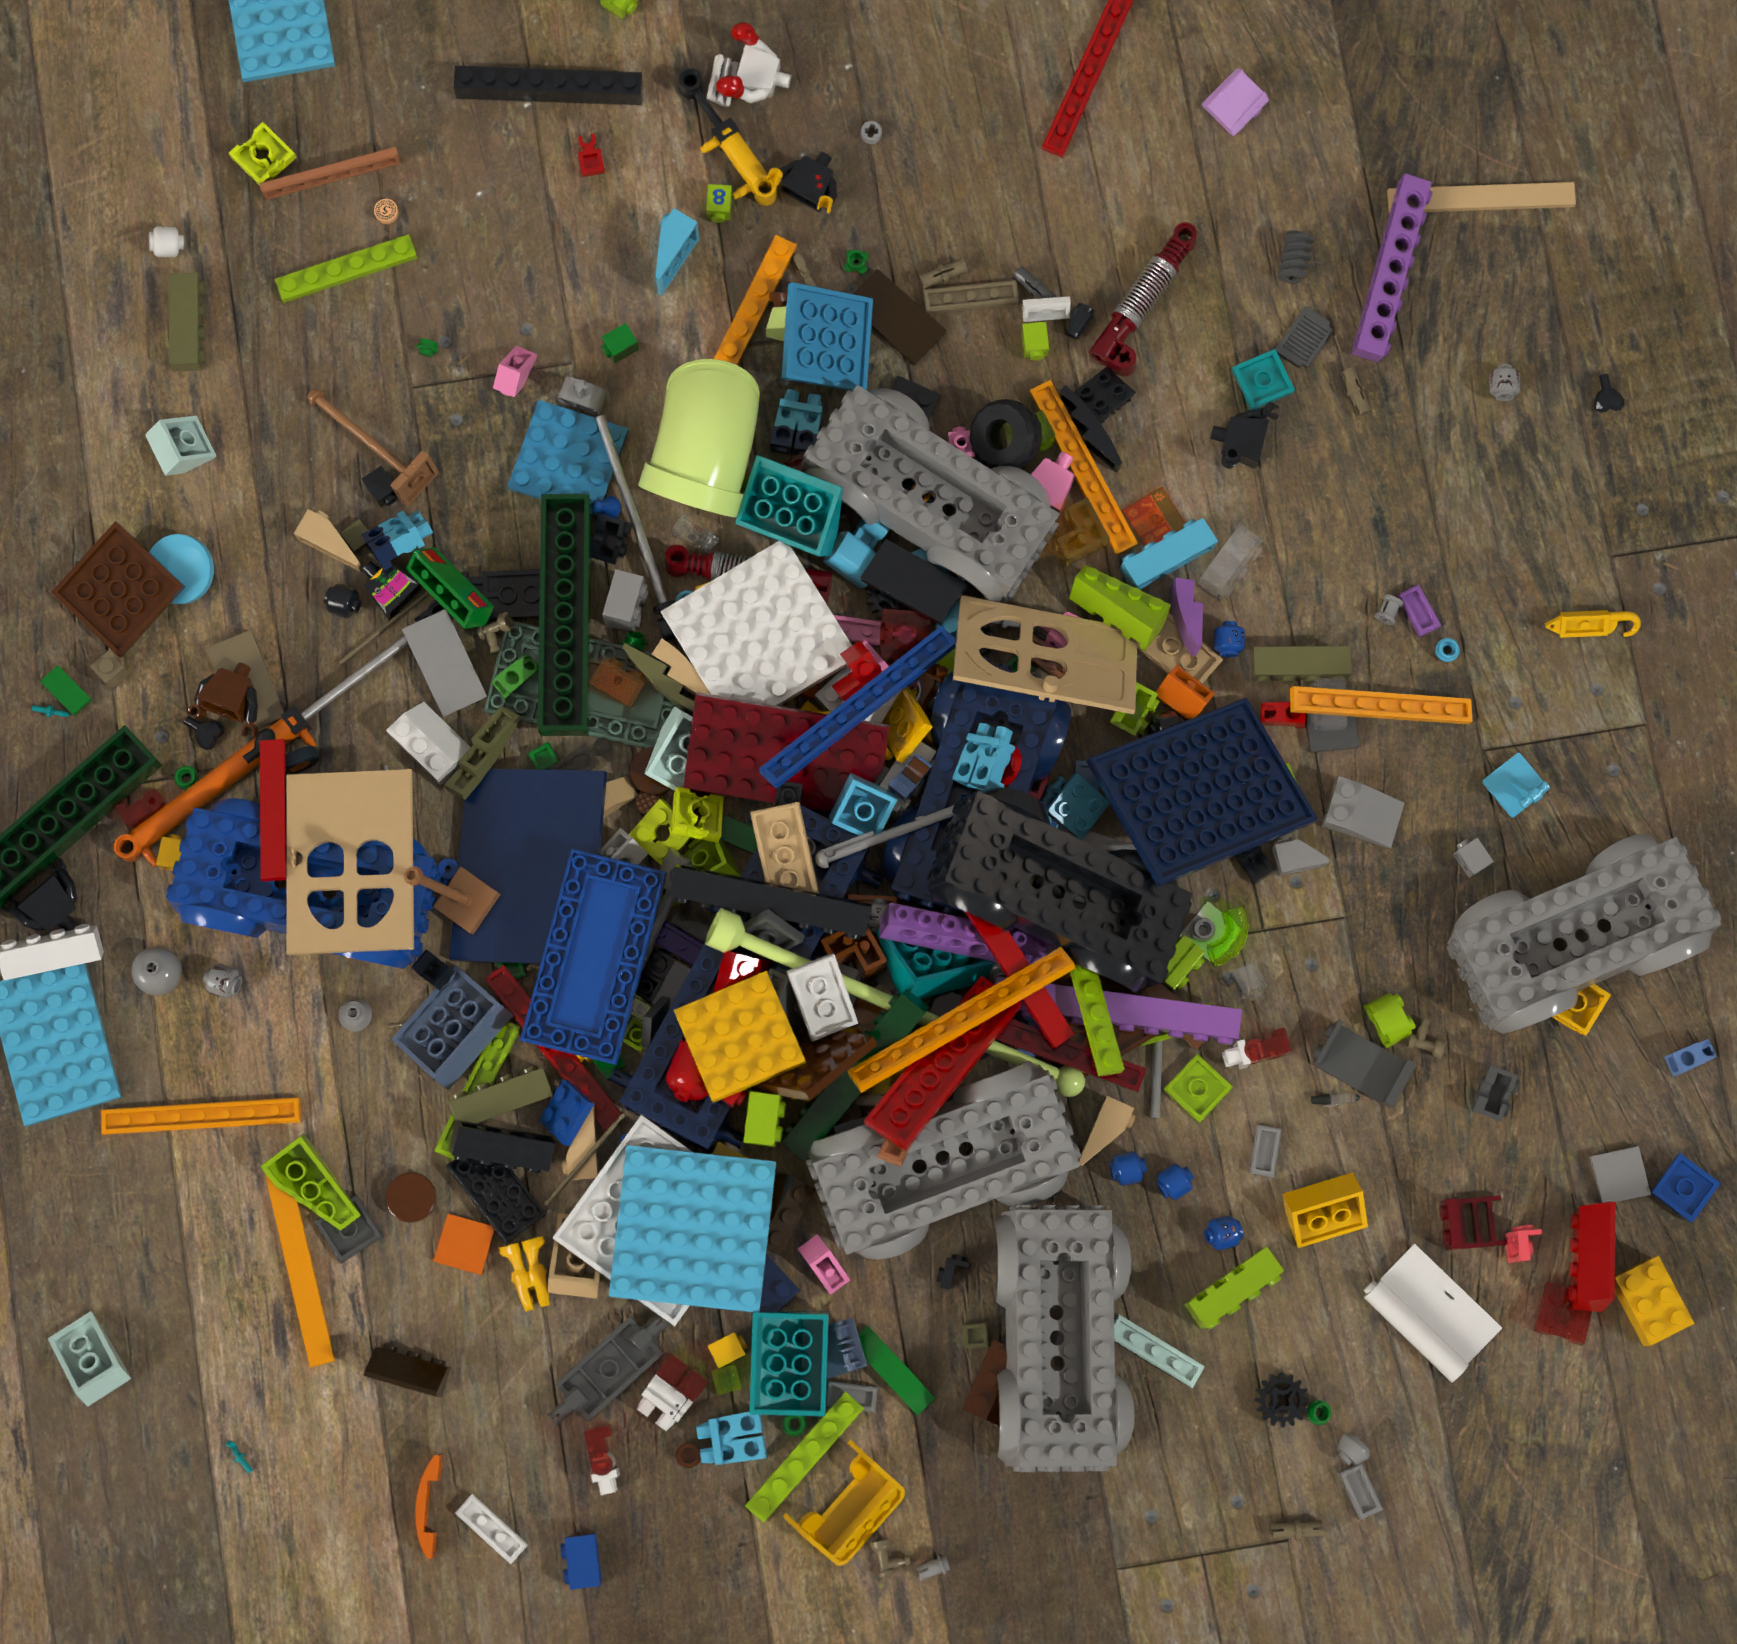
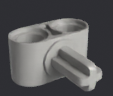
(582, 395)

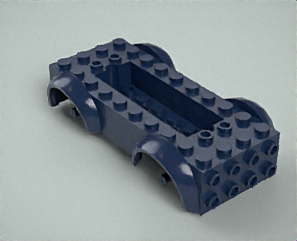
(959, 707)

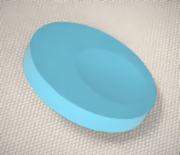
(189, 562)

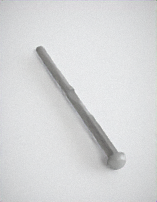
(867, 840)

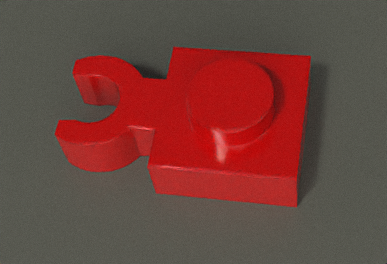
(590, 159)

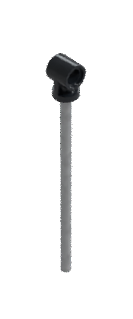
(666, 632)

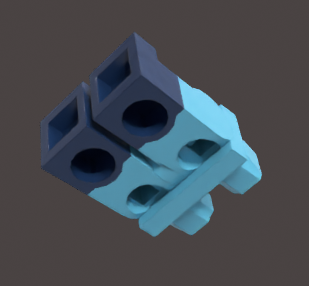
(796, 416)
(396, 537)

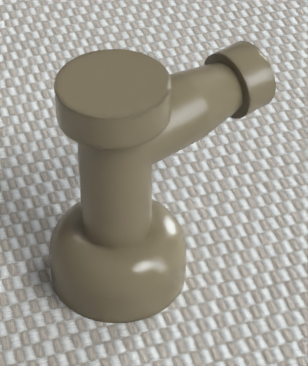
(504, 623)
(1419, 1041)
(886, 1564)

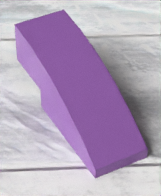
(1187, 614)

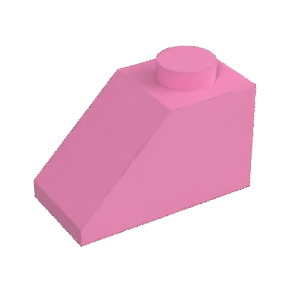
(514, 371)
(823, 1264)

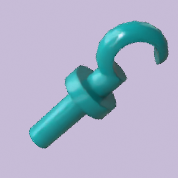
(50, 711)
(238, 1456)

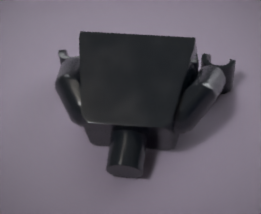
(48, 903)

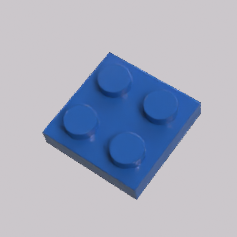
(566, 1112)
(1685, 1188)

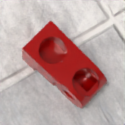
(1280, 715)

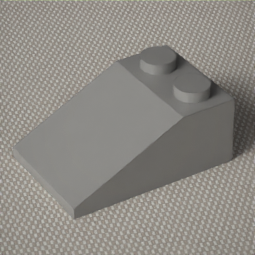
(1362, 812)

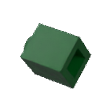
(619, 343)

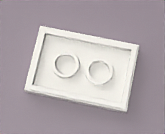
(822, 997)

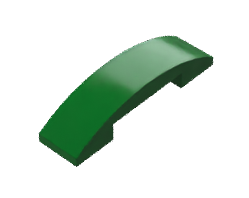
(894, 1371)

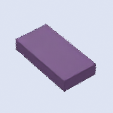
(1419, 611)

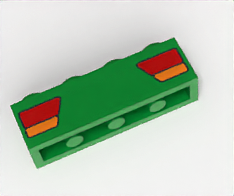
(449, 587)

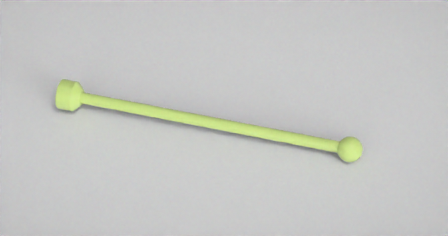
(729, 932)

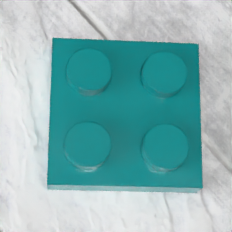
(1263, 379)

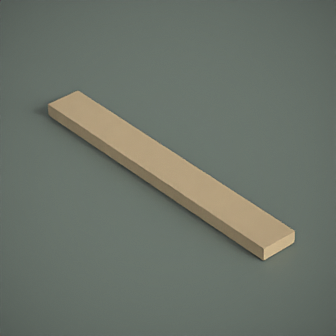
(1497, 197)

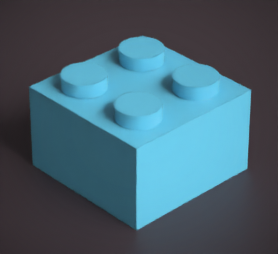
(862, 806)

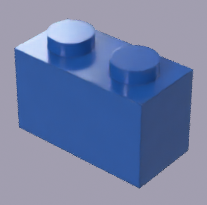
(581, 1561)

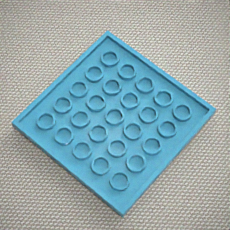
(692, 1229)

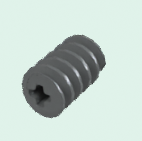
(1294, 256)

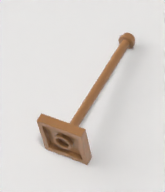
(412, 478)
(463, 901)

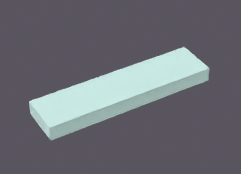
(1156, 1351)

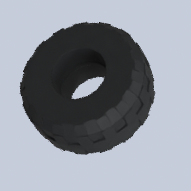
(986, 429)

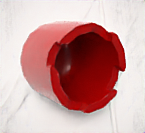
(684, 1076)

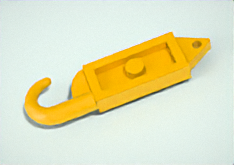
(1591, 623)

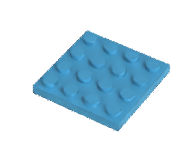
(826, 337)
(565, 455)

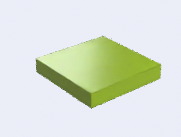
(1198, 1088)

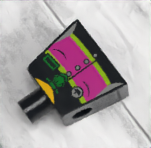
(390, 588)

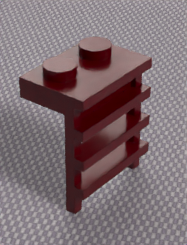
(1454, 1227)

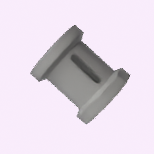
(1388, 609)

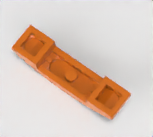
(427, 1538)

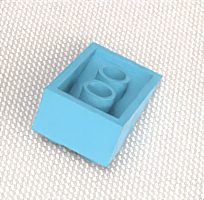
(676, 241)

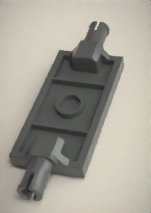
(608, 1369)

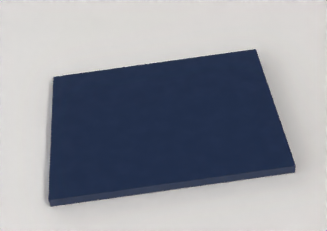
(1201, 791)
(519, 843)

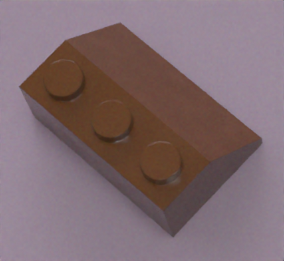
(984, 1393)

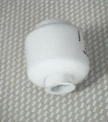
(165, 241)

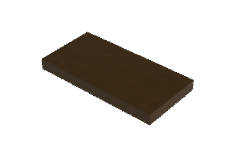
(900, 318)

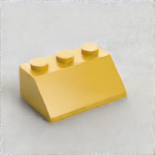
(1325, 1210)

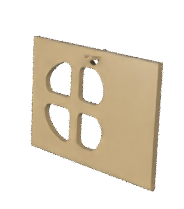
(1096, 658)
(349, 812)

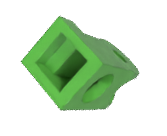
(515, 675)

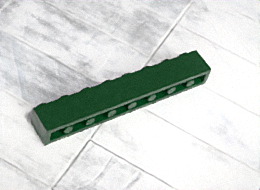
(840, 1094)

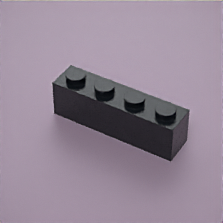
(501, 1146)

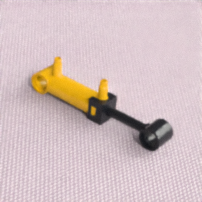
(728, 138)

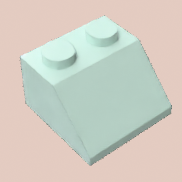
(180, 444)

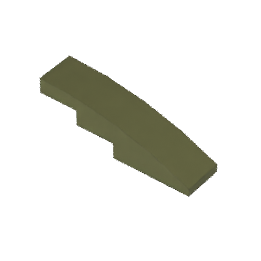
(655, 674)
(484, 752)

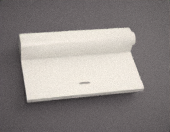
(1432, 1312)

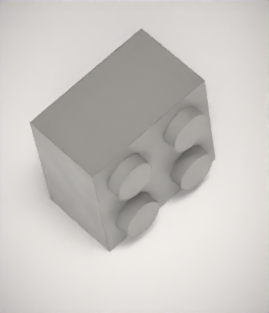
(625, 601)

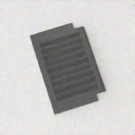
(1304, 338)

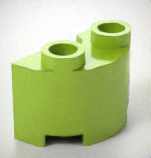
(1136, 722)
(1390, 1019)

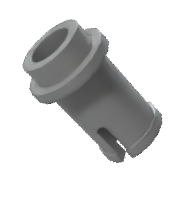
(933, 1567)

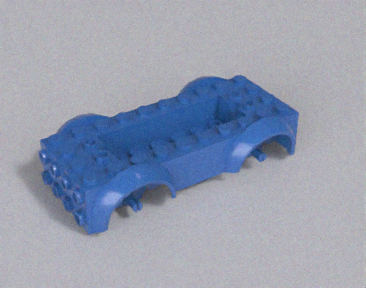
(223, 890)

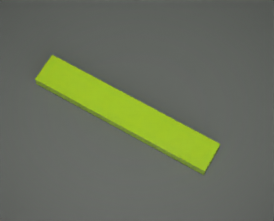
(485, 1070)

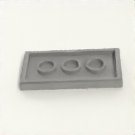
(444, 662)

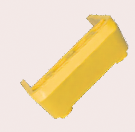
(854, 1513)

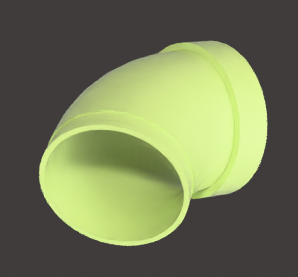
(704, 436)

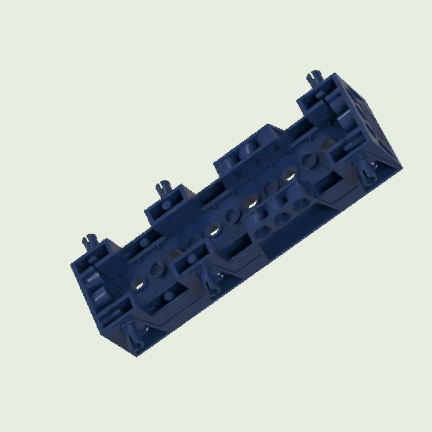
(648, 1090)

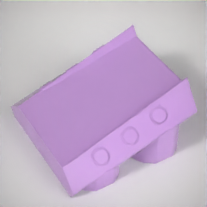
(1236, 101)

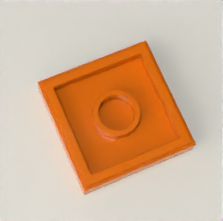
(464, 1244)

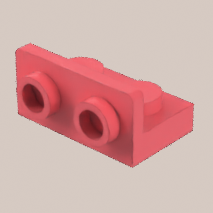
(1518, 1245)

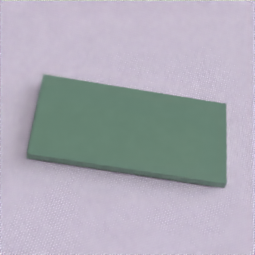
(607, 715)

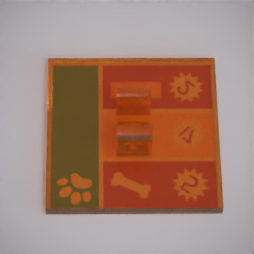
(1153, 516)

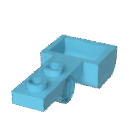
(855, 551)

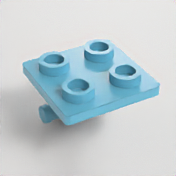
(1515, 785)
(1075, 805)

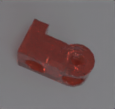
(142, 809)

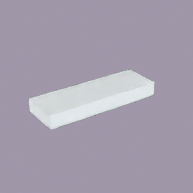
(491, 1528)

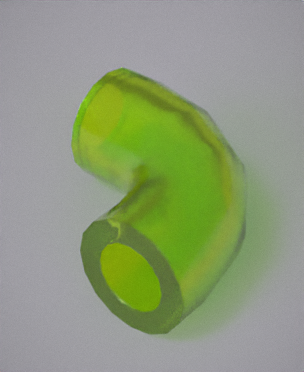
(1232, 939)

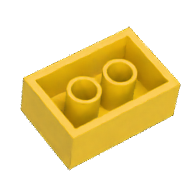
(1651, 1301)

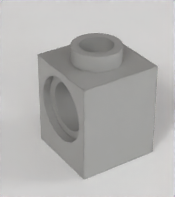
(1472, 856)

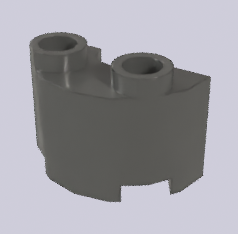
(1494, 1093)

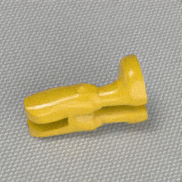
(528, 1280)

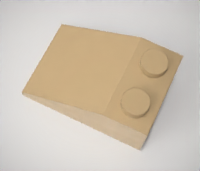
(570, 1273)

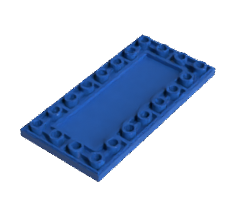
(593, 956)

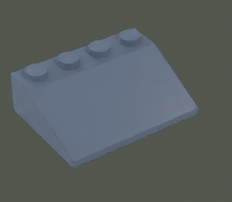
(452, 1028)

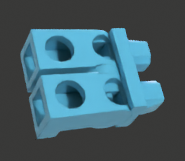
(984, 758)
(726, 1441)

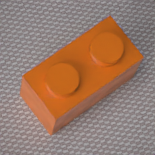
(1184, 693)

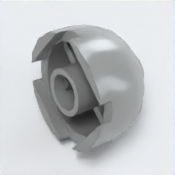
(161, 980)

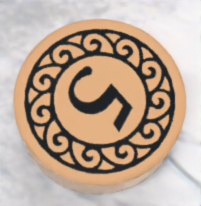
(386, 211)

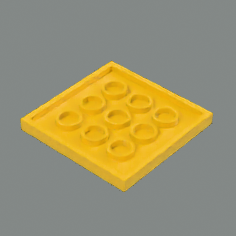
(739, 1036)

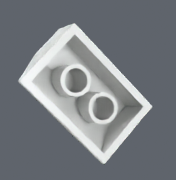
(429, 741)

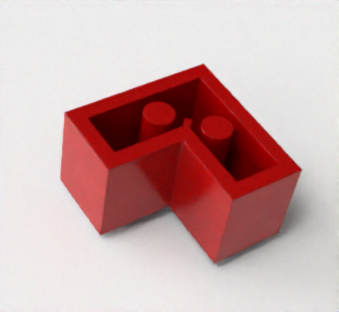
(862, 668)

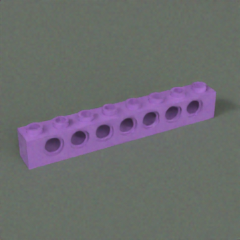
(1419, 192)
(950, 933)

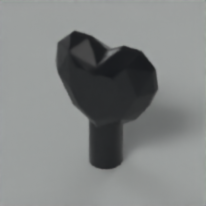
(1607, 397)
(205, 732)
(265, 734)

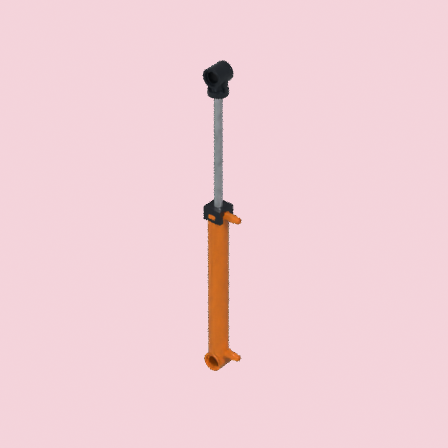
(290, 726)

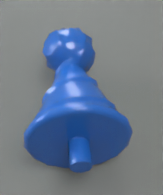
(610, 506)

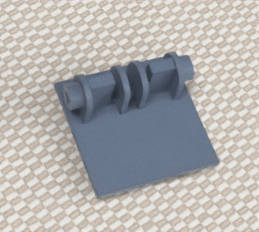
(844, 1348)

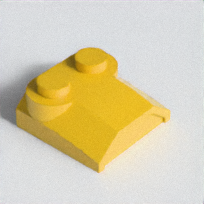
(1584, 1014)

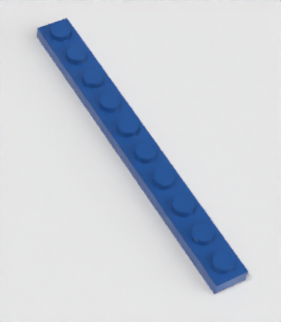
(858, 707)

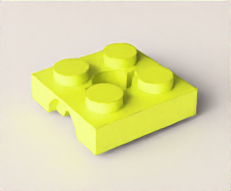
(259, 169)
(683, 818)
(646, 832)

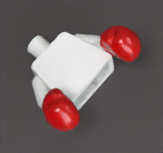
(757, 70)

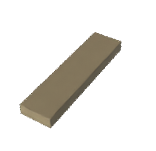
(971, 297)

